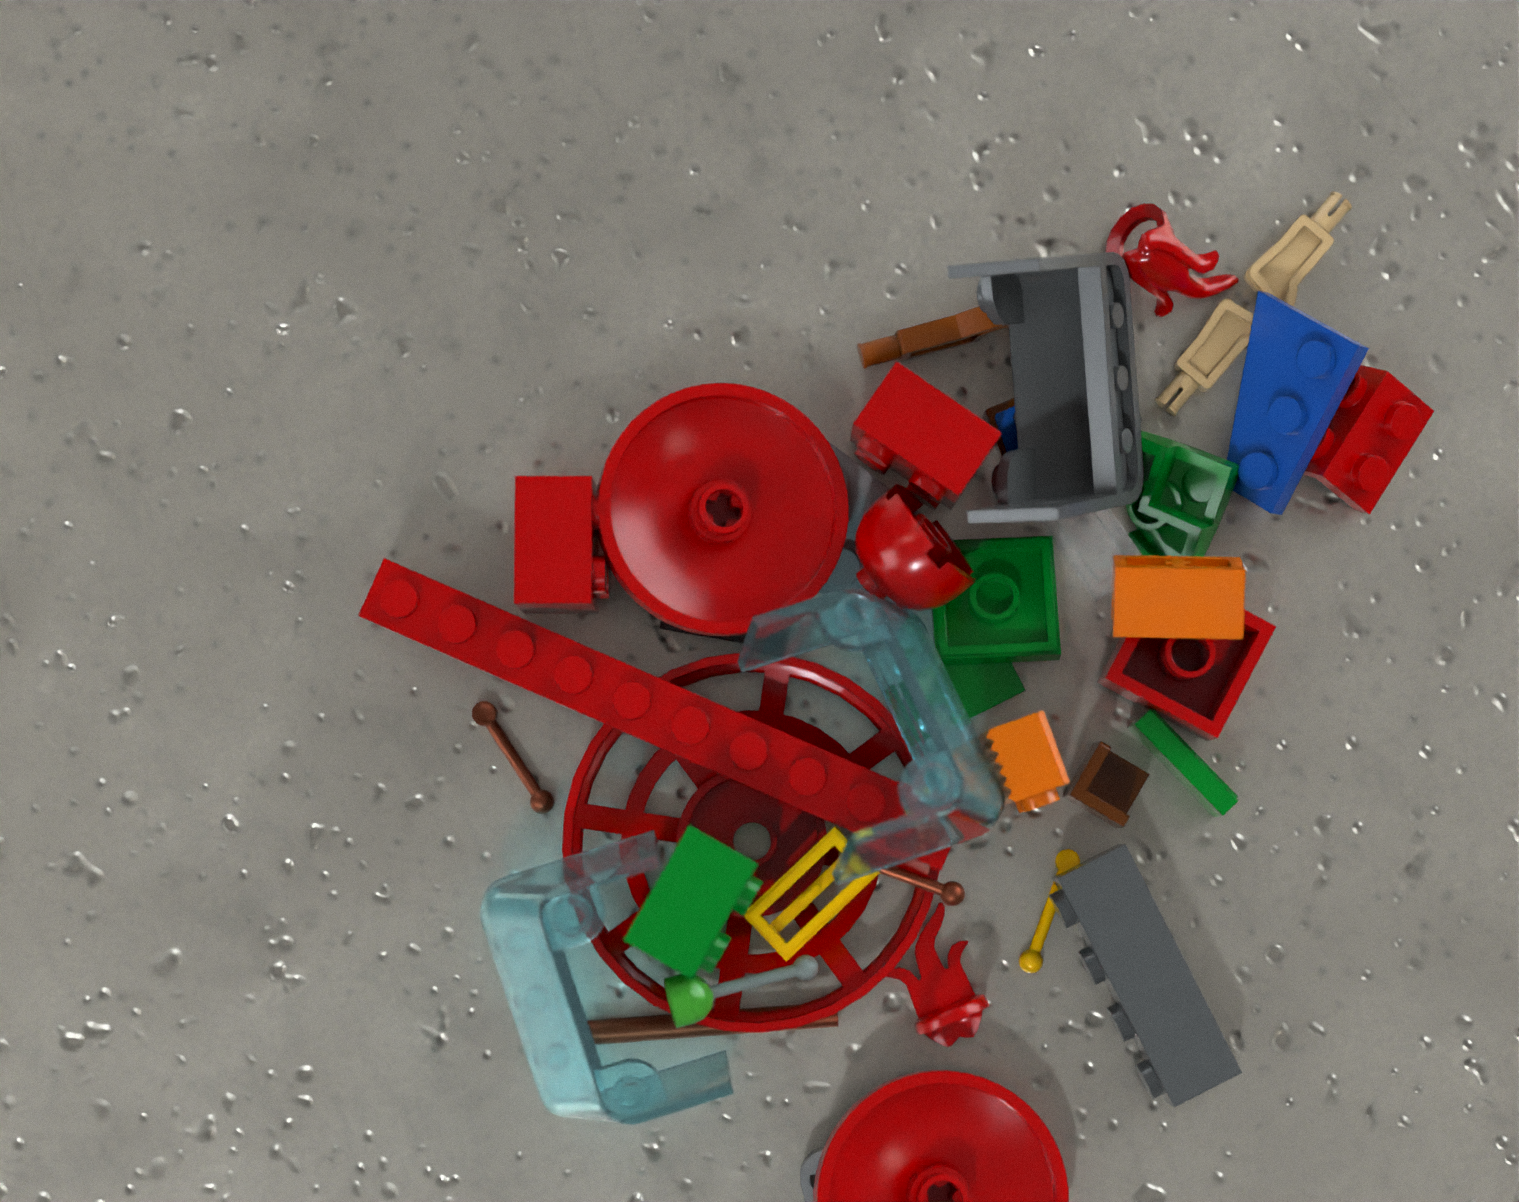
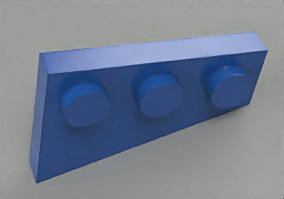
(1286, 398)

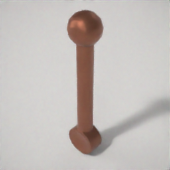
(485, 714)
(951, 892)

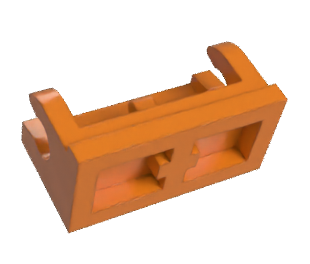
(1178, 596)

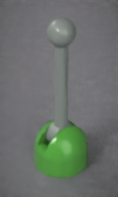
(694, 998)

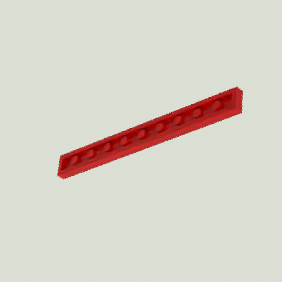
(633, 701)

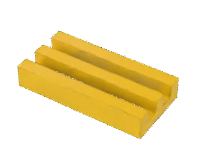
(771, 930)

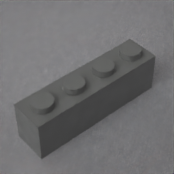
(1145, 975)

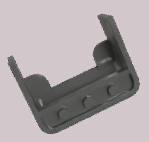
(1069, 385)

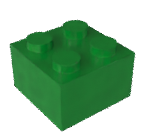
(692, 903)

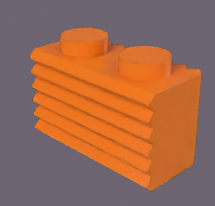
(1026, 761)

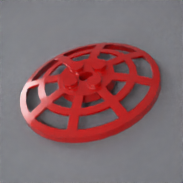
(720, 810)

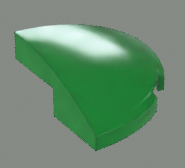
(1179, 498)

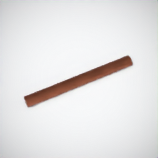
(663, 1028)

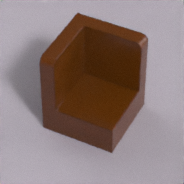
(1106, 785)

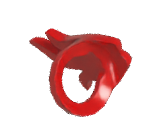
(1163, 261)
(942, 996)

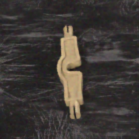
(1230, 324)

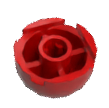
(908, 554)

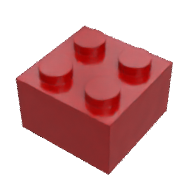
(922, 438)
(558, 546)
(1188, 678)

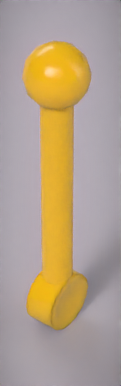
(1031, 959)

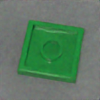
(1008, 609)

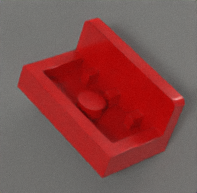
(1368, 438)

